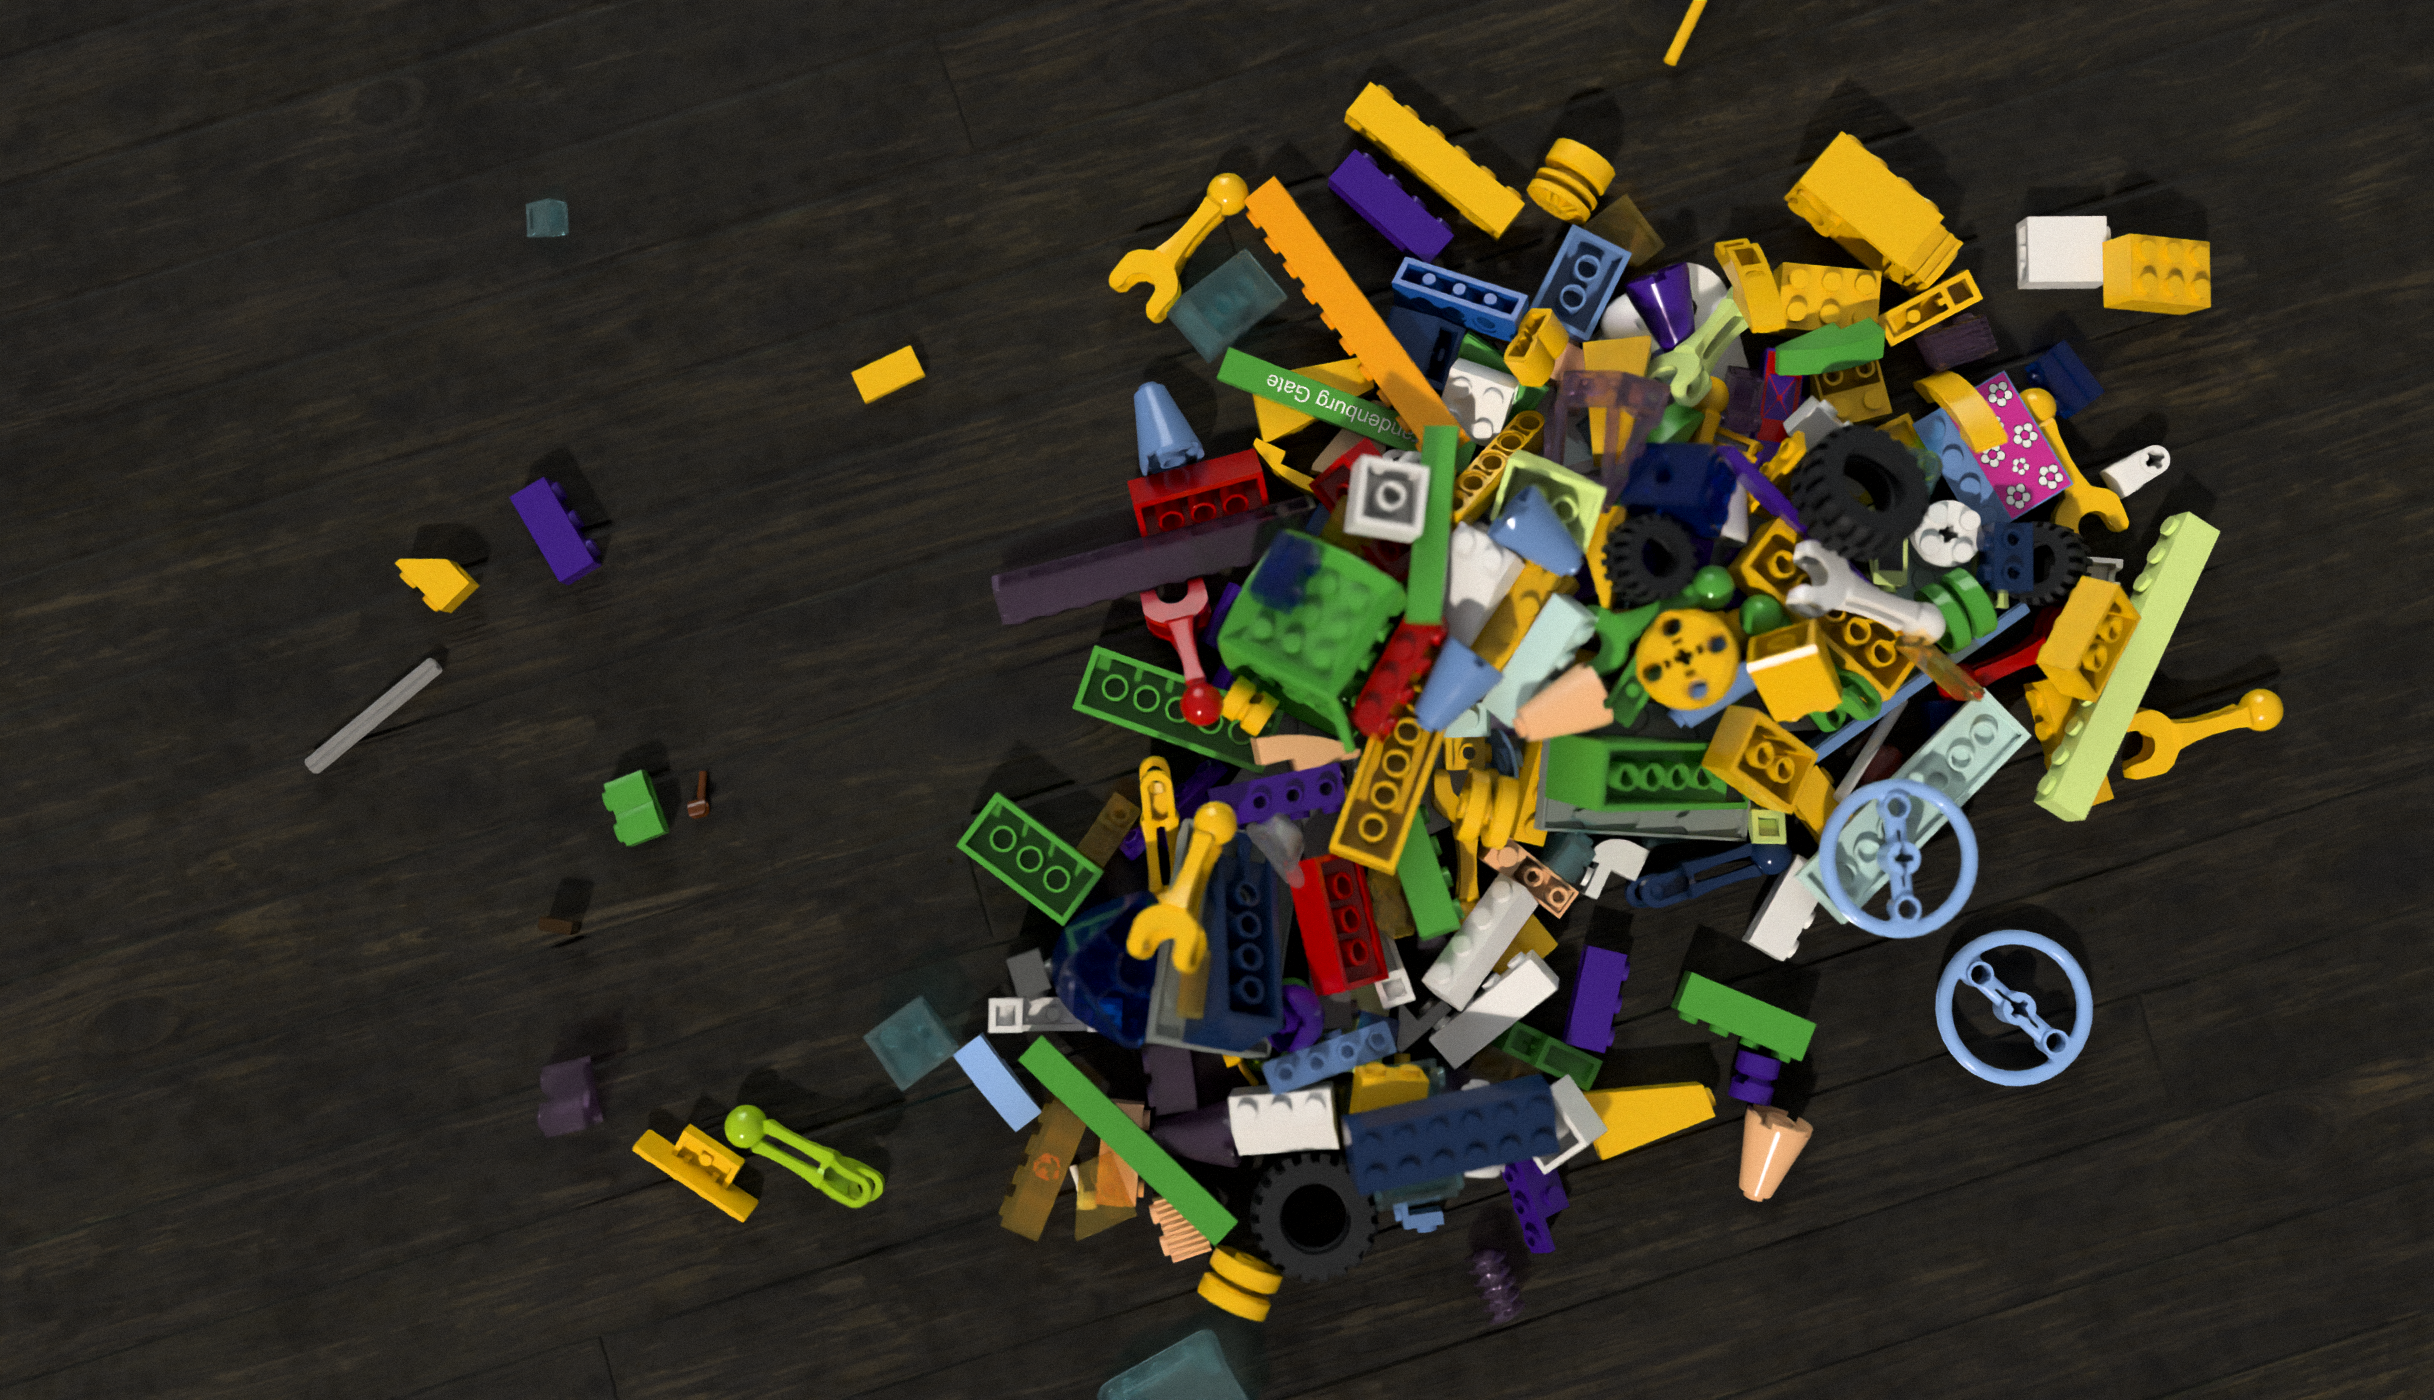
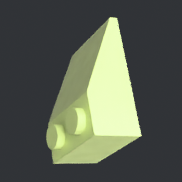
(1569, 494)

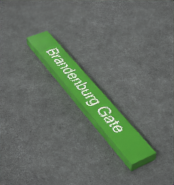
(1323, 402)

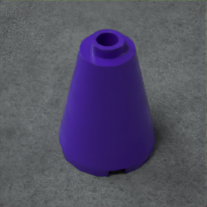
(1665, 304)

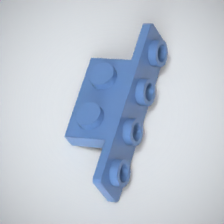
(1329, 1057)

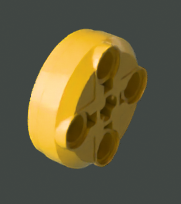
(1695, 639)

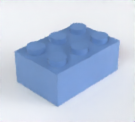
(1581, 281)

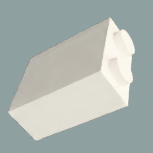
(2061, 252)

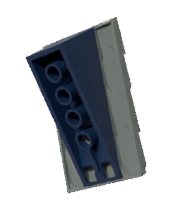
(1247, 933)

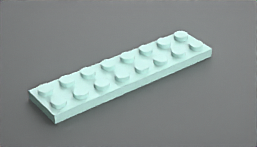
(1953, 761)

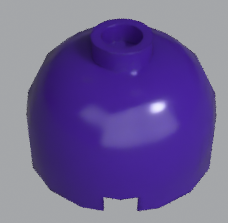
(1301, 1019)

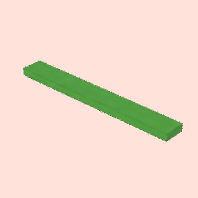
(1128, 1140)

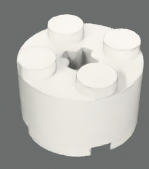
(1960, 527)

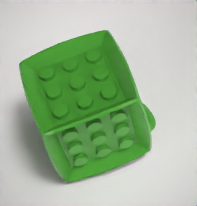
(1324, 648)

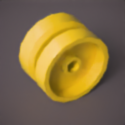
(1486, 808)
(1240, 1283)

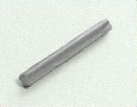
(373, 715)

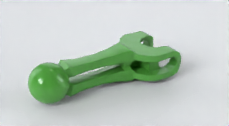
(1710, 589)
(1764, 614)

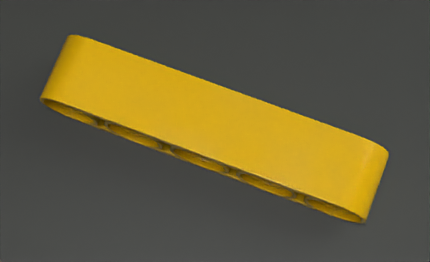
(1482, 478)

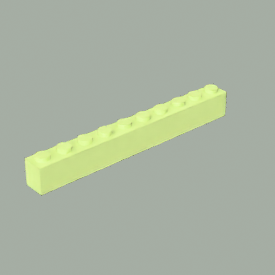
(2100, 727)

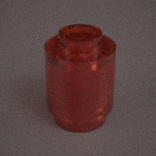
(1883, 765)

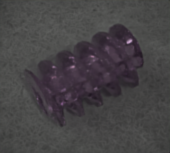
(1497, 1284)

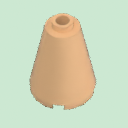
(1565, 707)
(1769, 1149)

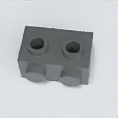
(1031, 973)

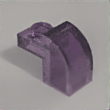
(1745, 391)

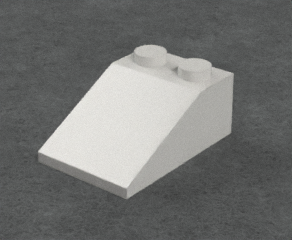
(1476, 581)

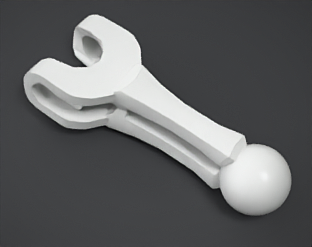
(1843, 590)

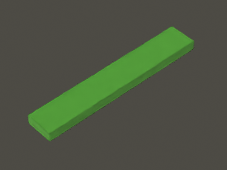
(1432, 547)

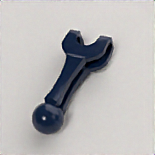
(1678, 882)

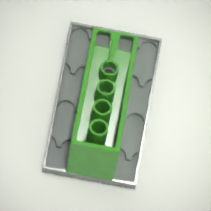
(1638, 782)

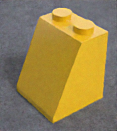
(1794, 671)

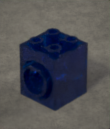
(1683, 482)

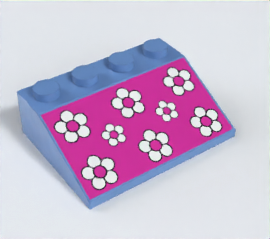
(2003, 479)

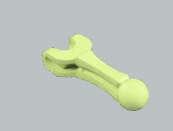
(1694, 358)

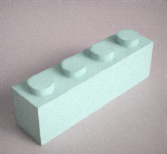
(1542, 655)

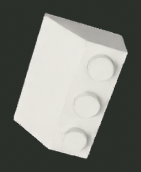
(1286, 1122)

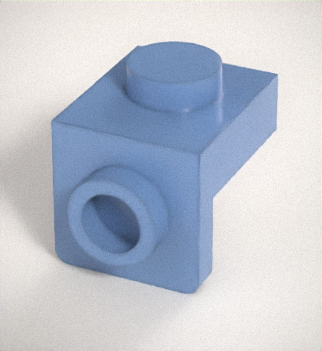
(1423, 1219)

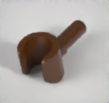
(700, 807)

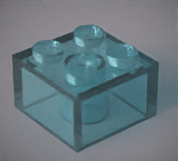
(912, 1042)

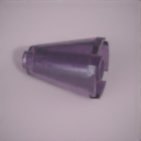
(1199, 1135)

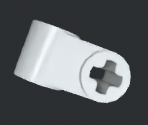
(2132, 472)

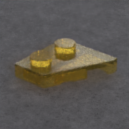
(1628, 229)
(1101, 1196)

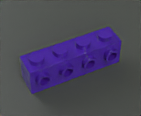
(1287, 793)

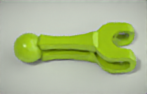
(837, 1174)

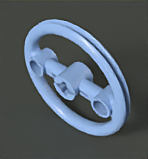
(1899, 871)
(2066, 1048)

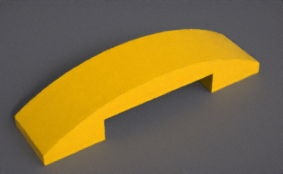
(1966, 406)
(1272, 458)

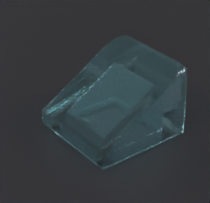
(546, 218)

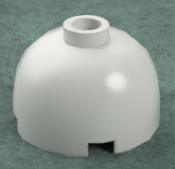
(1623, 320)

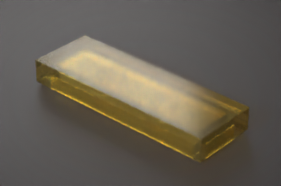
(1939, 668)

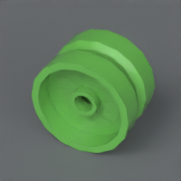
(1964, 607)

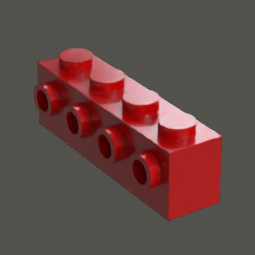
(1395, 678)

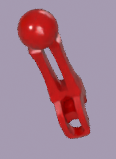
(1181, 624)
(2016, 657)

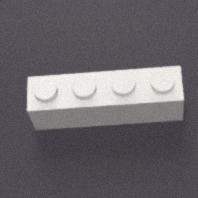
(1480, 941)
(1494, 1008)

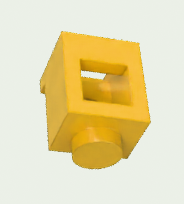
(1453, 753)

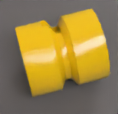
(1248, 706)

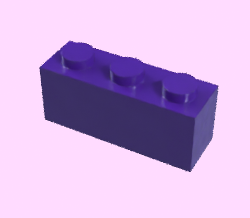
(557, 530)
(1595, 998)

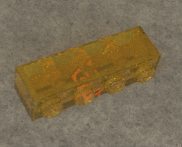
(1044, 1172)

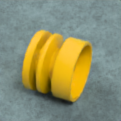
(1571, 181)

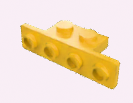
(1780, 471)
(701, 1166)

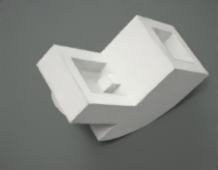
(1616, 856)

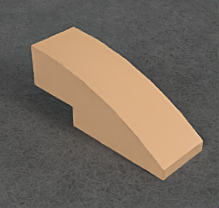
(1300, 750)

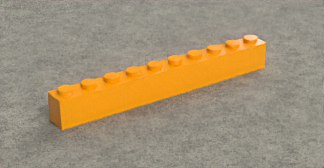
(1348, 311)

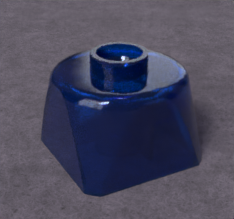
(1099, 975)

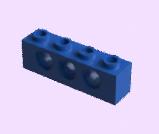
(1459, 299)

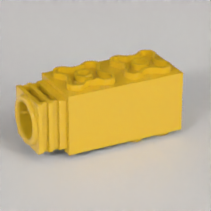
(1874, 215)

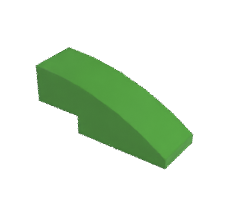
(1831, 349)
(1548, 1054)

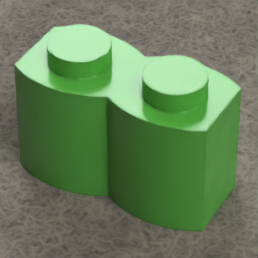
(635, 808)

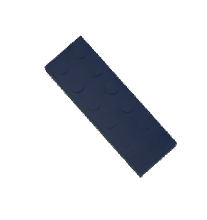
(1450, 1134)

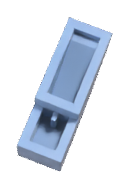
(997, 1082)

